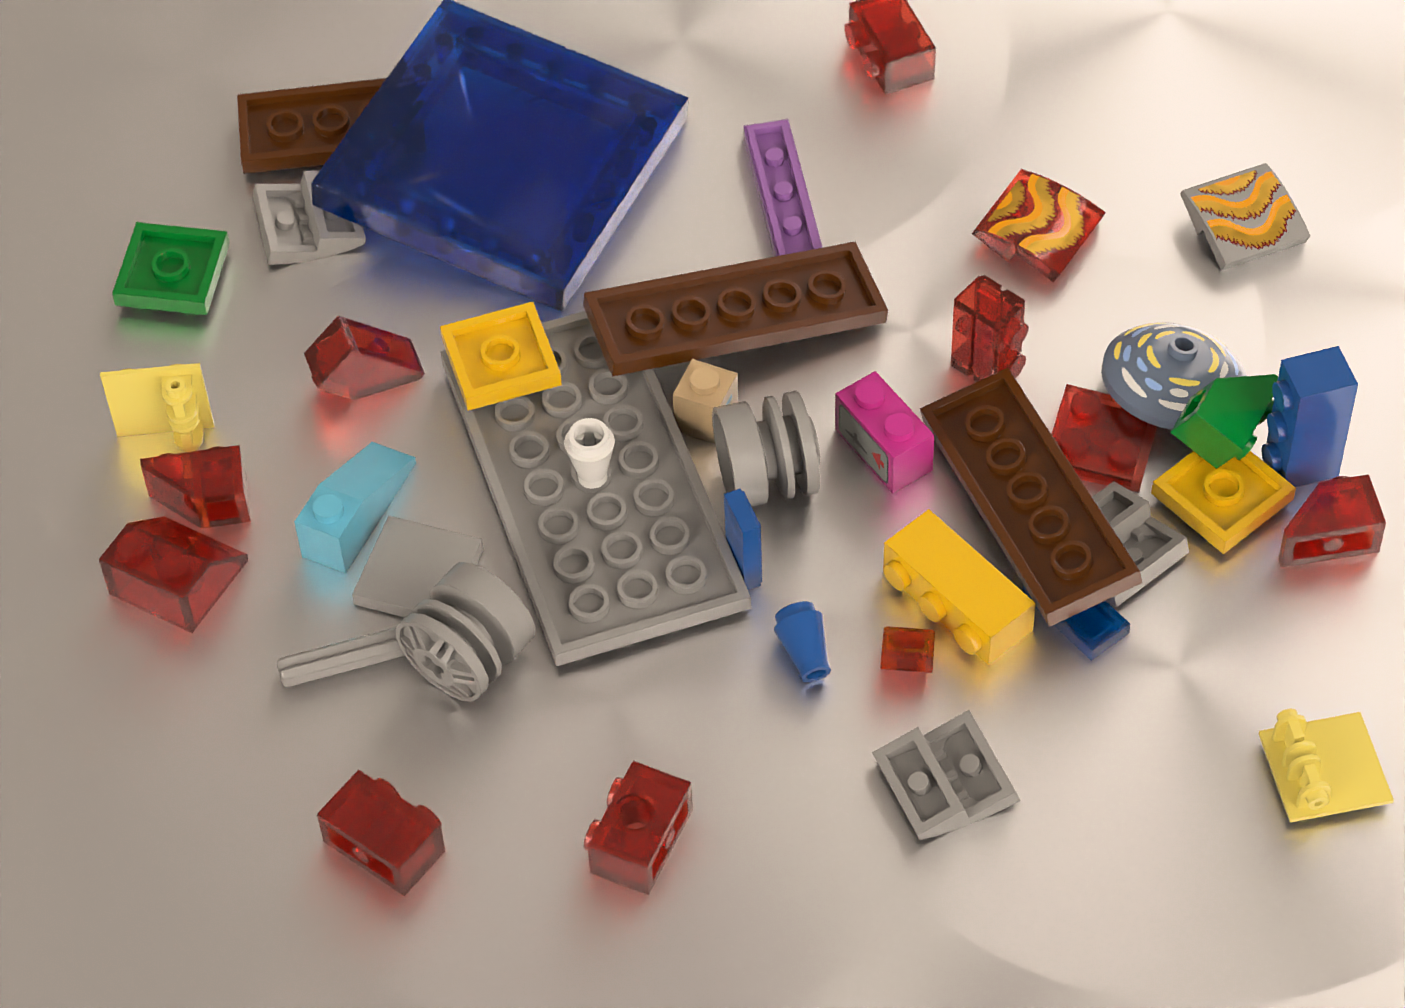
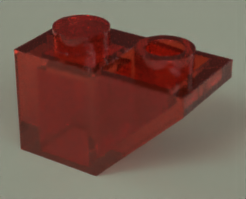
(200, 485)

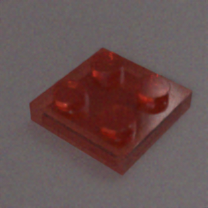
(1102, 438)

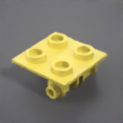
(160, 402)
(1324, 765)

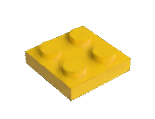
(500, 355)
(1223, 501)

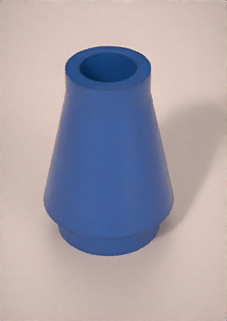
(803, 637)

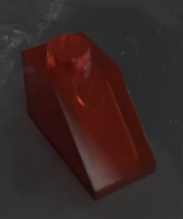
(361, 359)
(1334, 523)

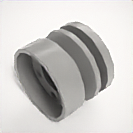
(767, 449)
(465, 631)

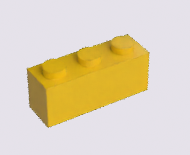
(958, 587)

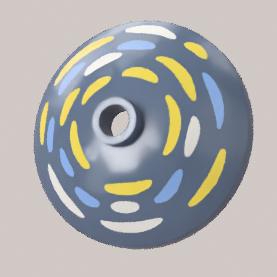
(1161, 366)

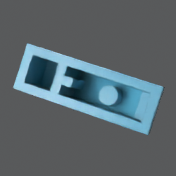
(351, 505)

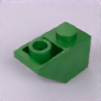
(1223, 416)

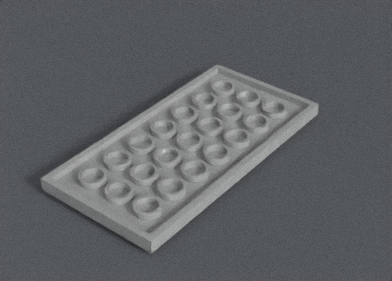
(613, 557)

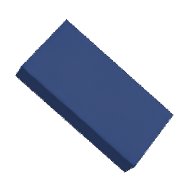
(744, 536)

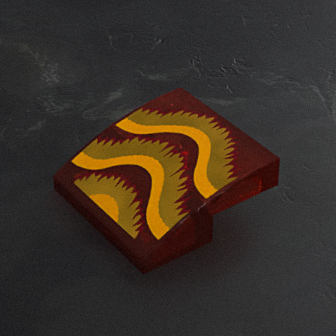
(1039, 223)

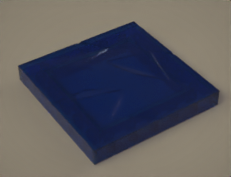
(501, 153)

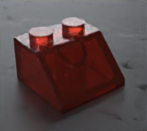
(169, 570)

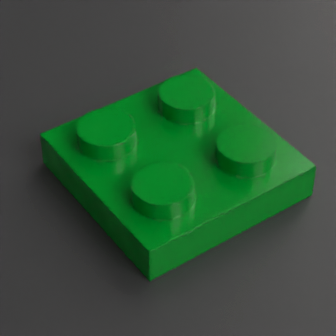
(171, 268)

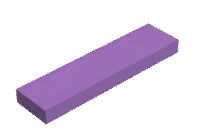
(781, 187)

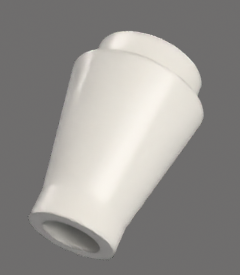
(590, 451)

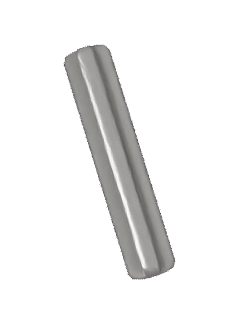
(339, 657)

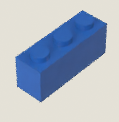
(1310, 416)

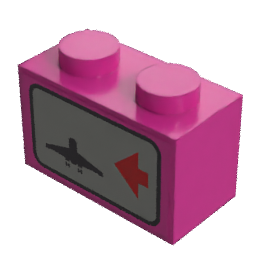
(884, 432)

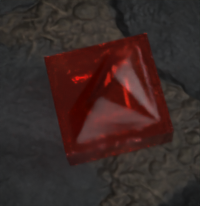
(907, 649)

